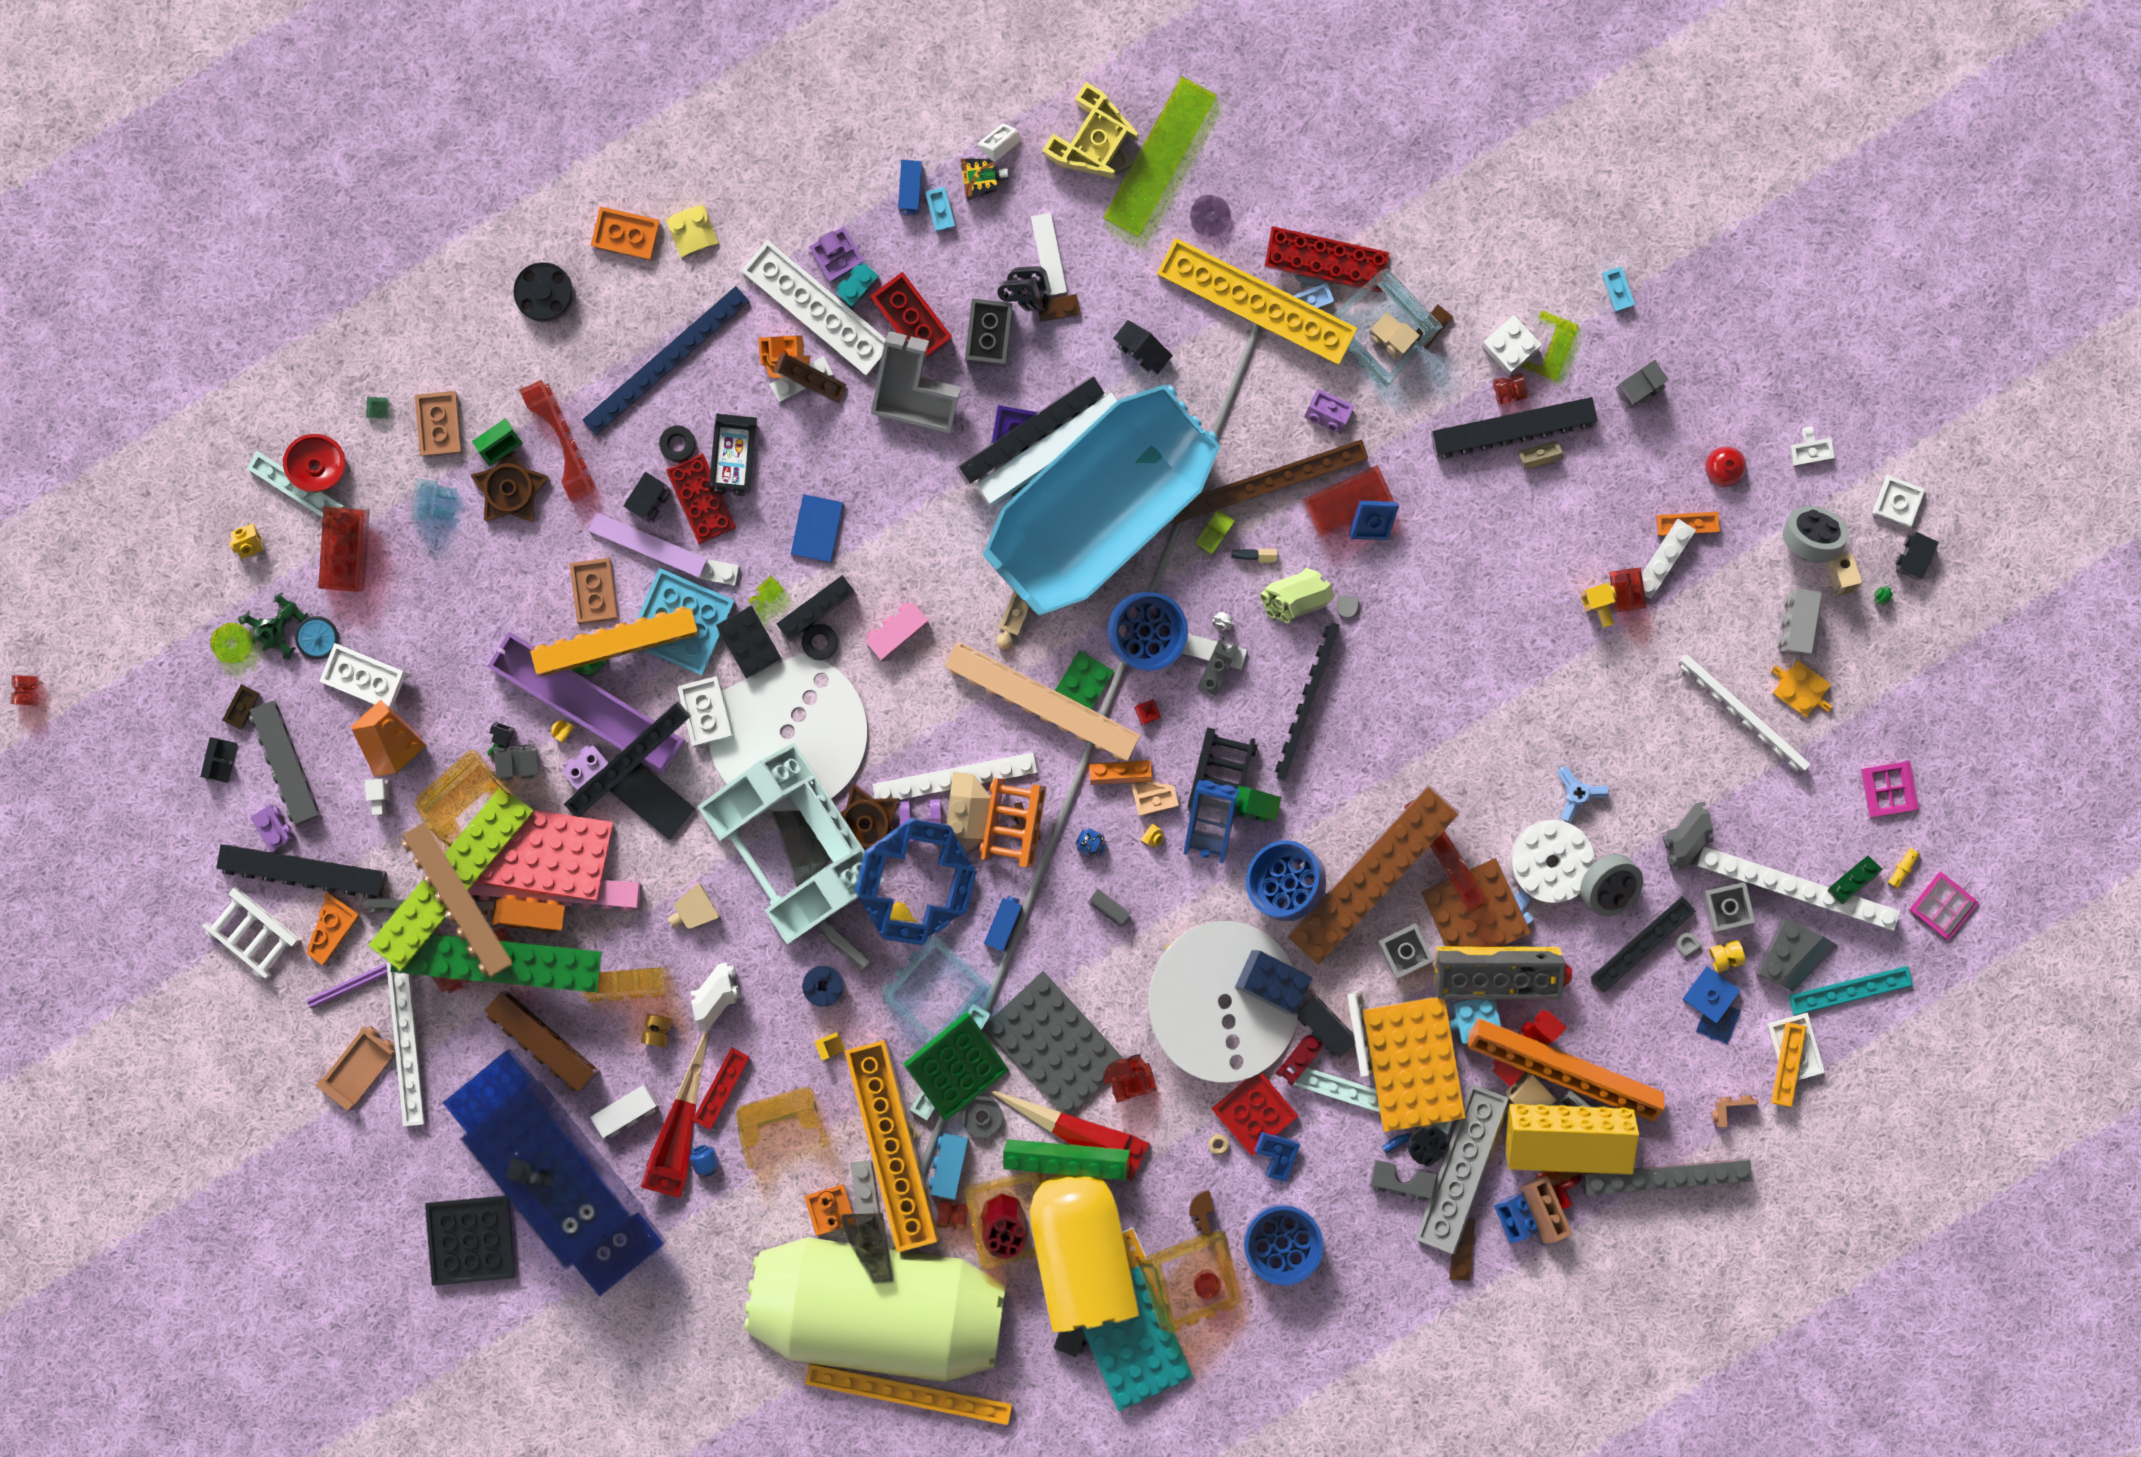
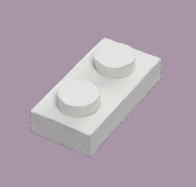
(720, 572)

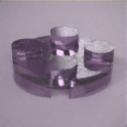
(1213, 204)

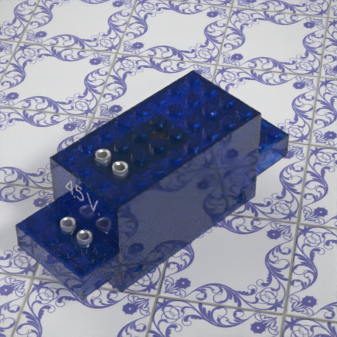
(582, 1198)

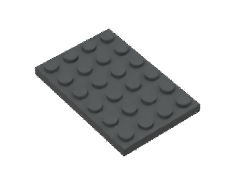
(1053, 1043)

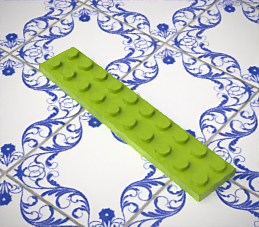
(469, 857)

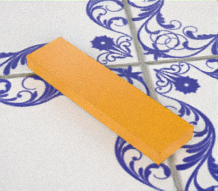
(1788, 1064)

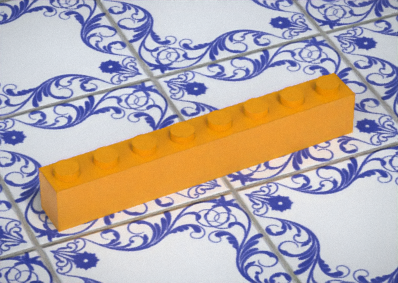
(614, 642)

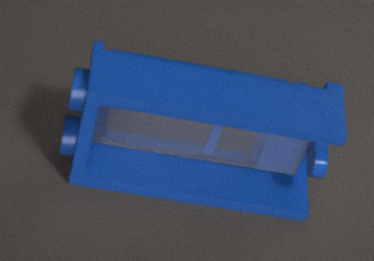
(1211, 819)

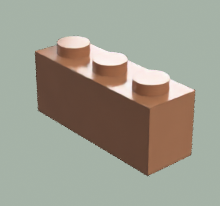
(1546, 1210)

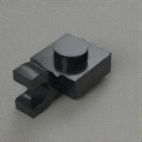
(522, 1171)

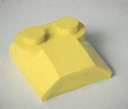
(692, 230)

